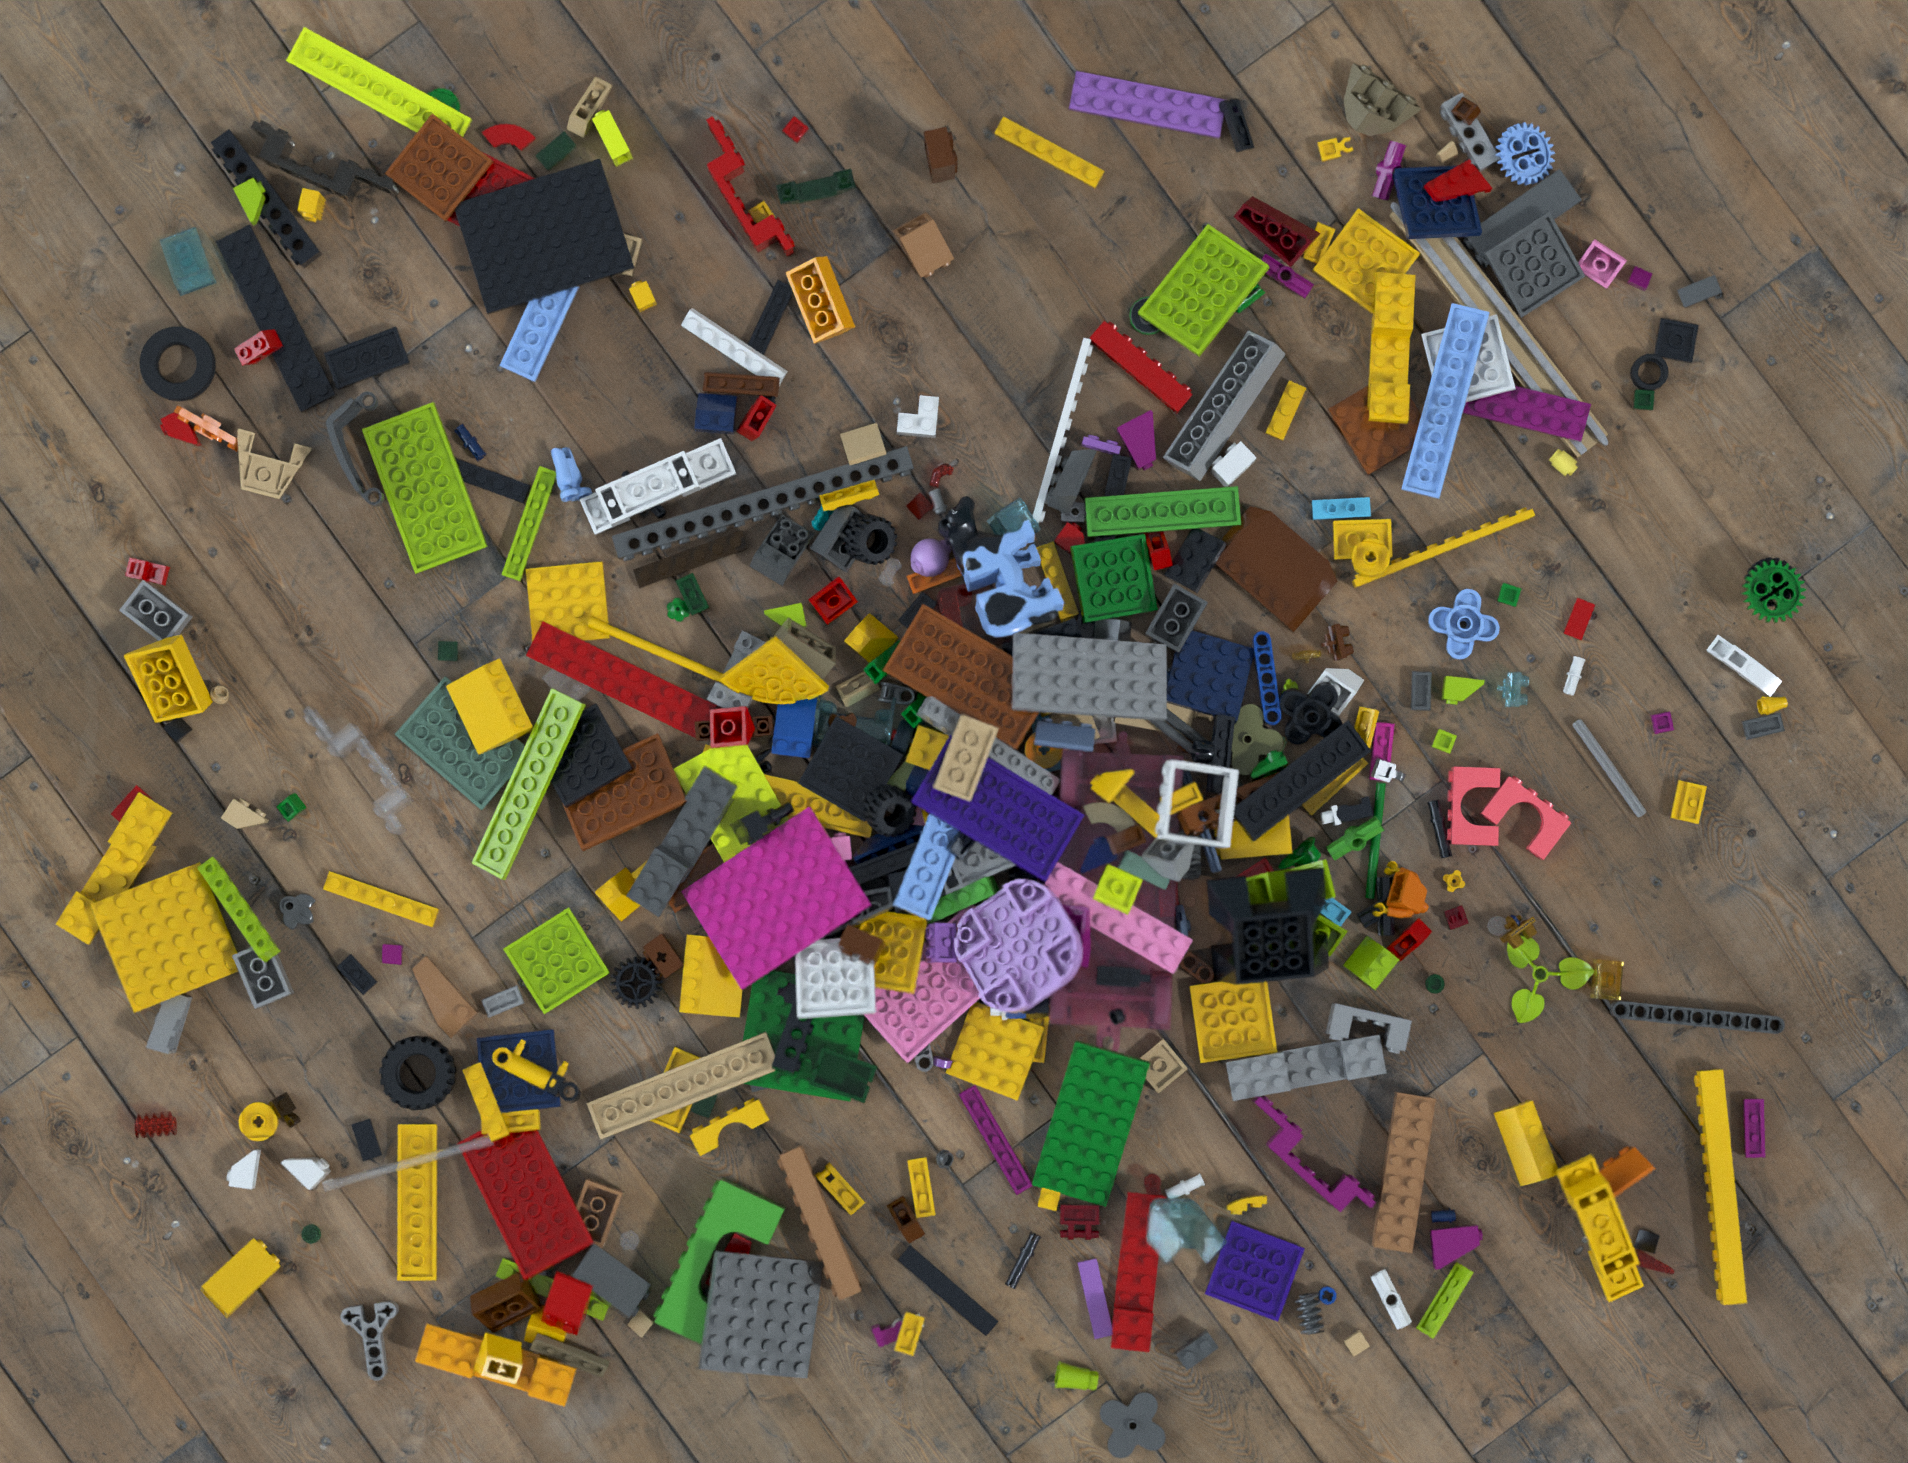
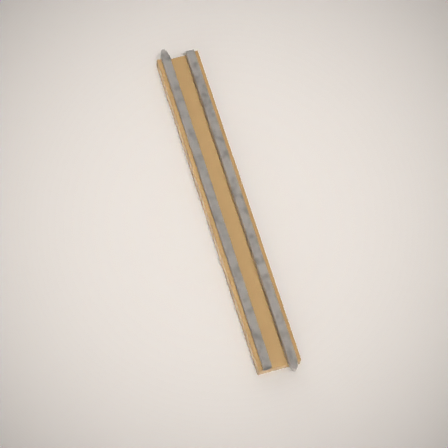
(1526, 358)

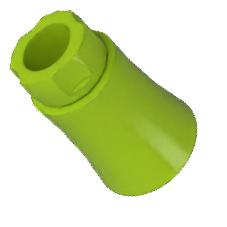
(1075, 1377)

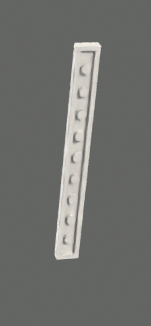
(1065, 423)

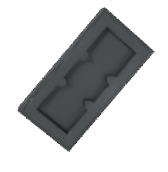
(1421, 691)
(1763, 726)

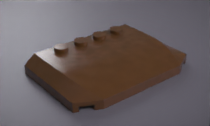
(1276, 566)

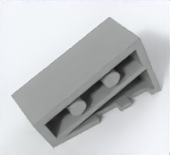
(169, 1024)

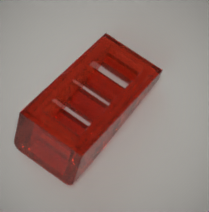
(1649, 1262)

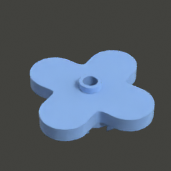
(1467, 609)

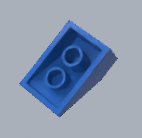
(794, 728)

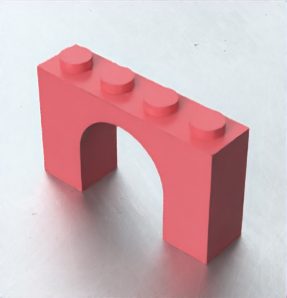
(1552, 823)
(1461, 831)

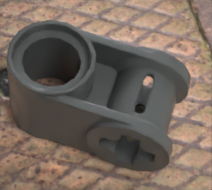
(895, 691)

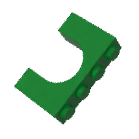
(876, 674)

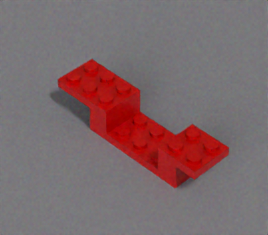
(729, 167)
(1135, 1278)

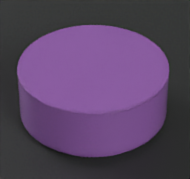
(942, 1062)

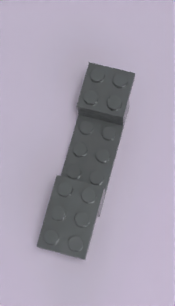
(685, 841)

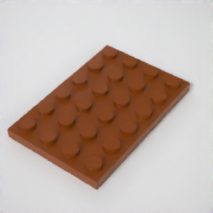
(630, 799)

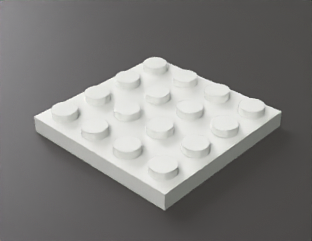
(1492, 369)
(832, 982)

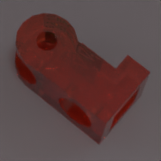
(1152, 1184)

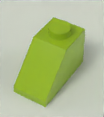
(251, 198)
(793, 611)
(1458, 689)

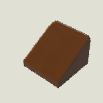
(1466, 111)

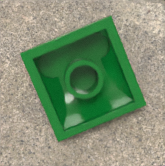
(1272, 764)

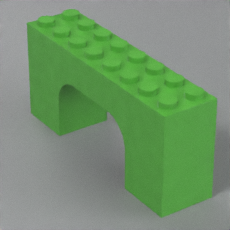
(729, 1210)

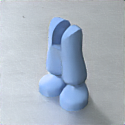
(568, 475)

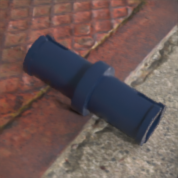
(470, 442)

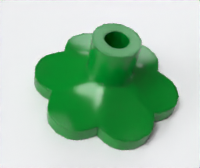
(678, 615)

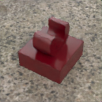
(1456, 917)

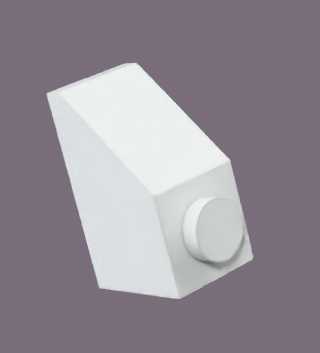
(245, 1171)

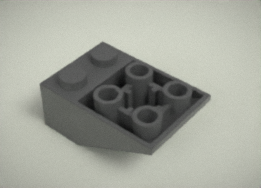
(781, 550)

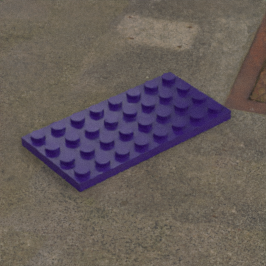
(1005, 816)

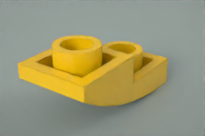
(1241, 1204)

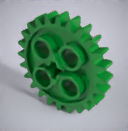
(1764, 577)

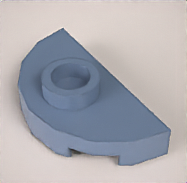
(1182, 924)

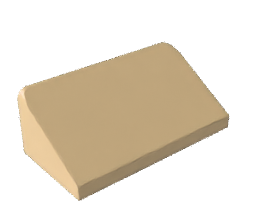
(856, 689)

